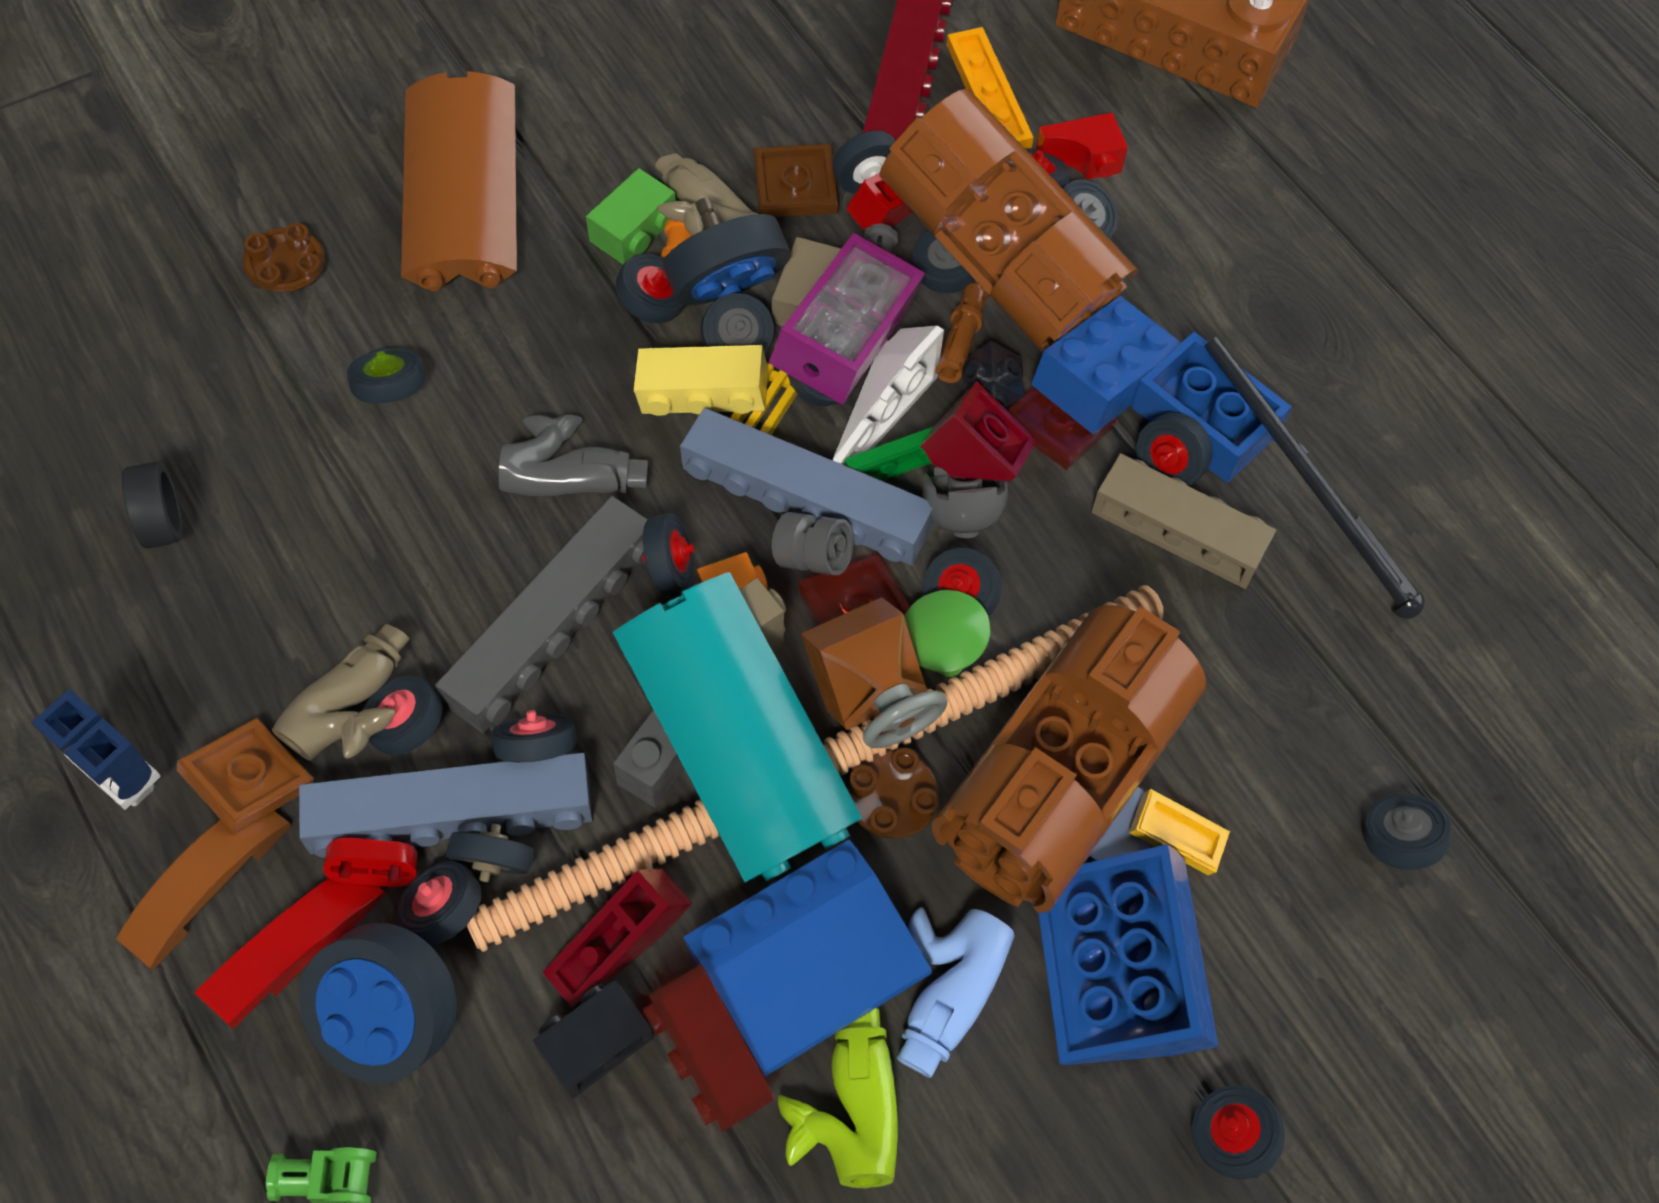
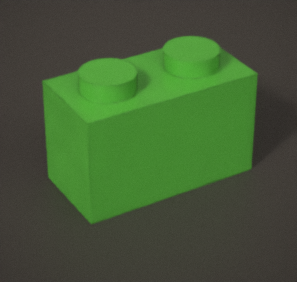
(629, 217)

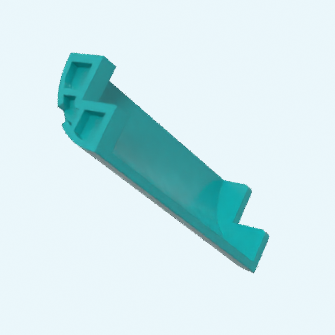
(737, 727)

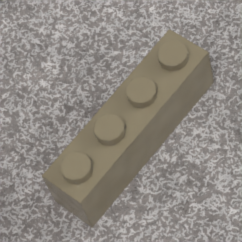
(1183, 520)

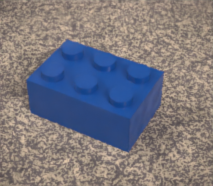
(1101, 362)
(1195, 385)

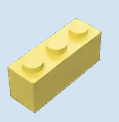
(701, 378)

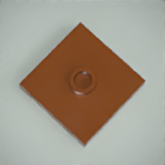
(244, 775)

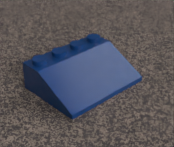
(808, 956)
(1127, 962)

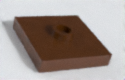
(795, 180)

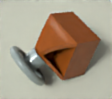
(870, 671)

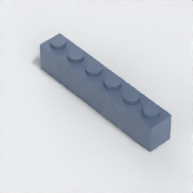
(806, 483)
(436, 802)

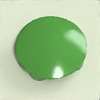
(947, 631)

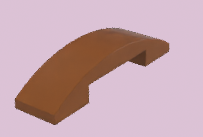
(191, 882)

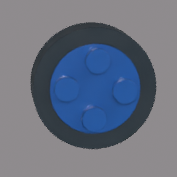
(725, 256)
(377, 1003)

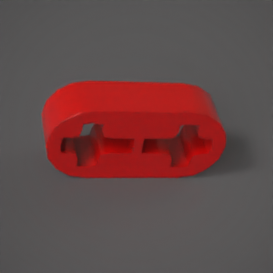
(370, 862)

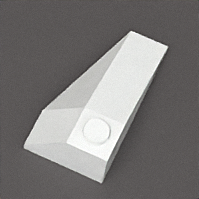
(892, 386)

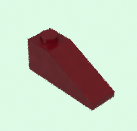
(618, 933)

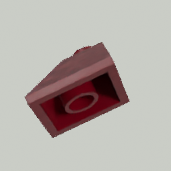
(979, 439)

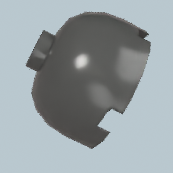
(964, 503)

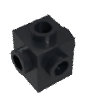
(997, 372)

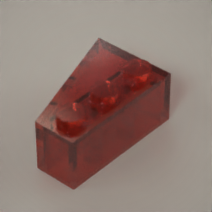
(706, 1047)

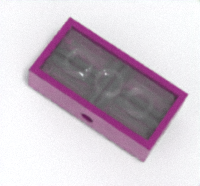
(846, 318)

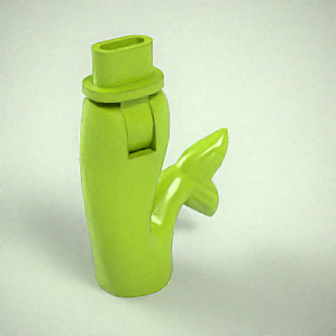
(867, 1091)

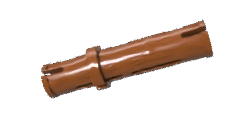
(965, 322)

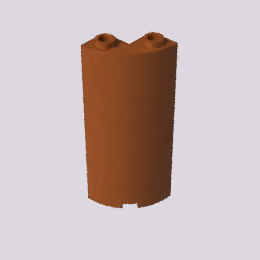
(459, 181)

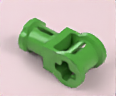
(326, 1178)

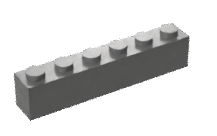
(544, 617)

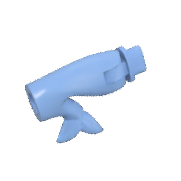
(956, 998)

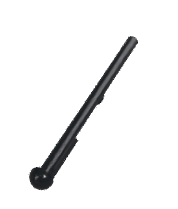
(1355, 529)

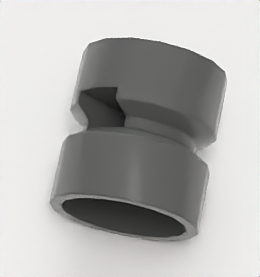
(812, 543)

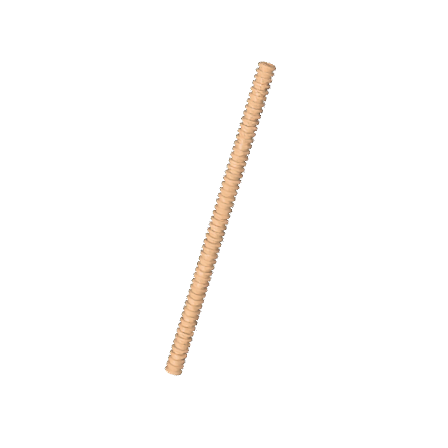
(695, 824)

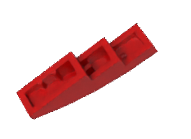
(286, 947)

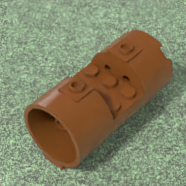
(1005, 219)
(1071, 756)

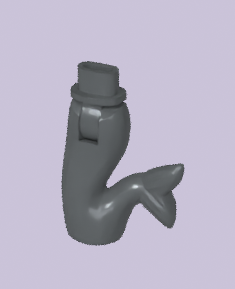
(583, 470)

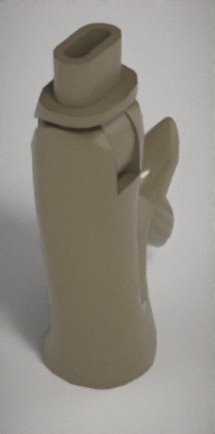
(692, 183)
(315, 716)

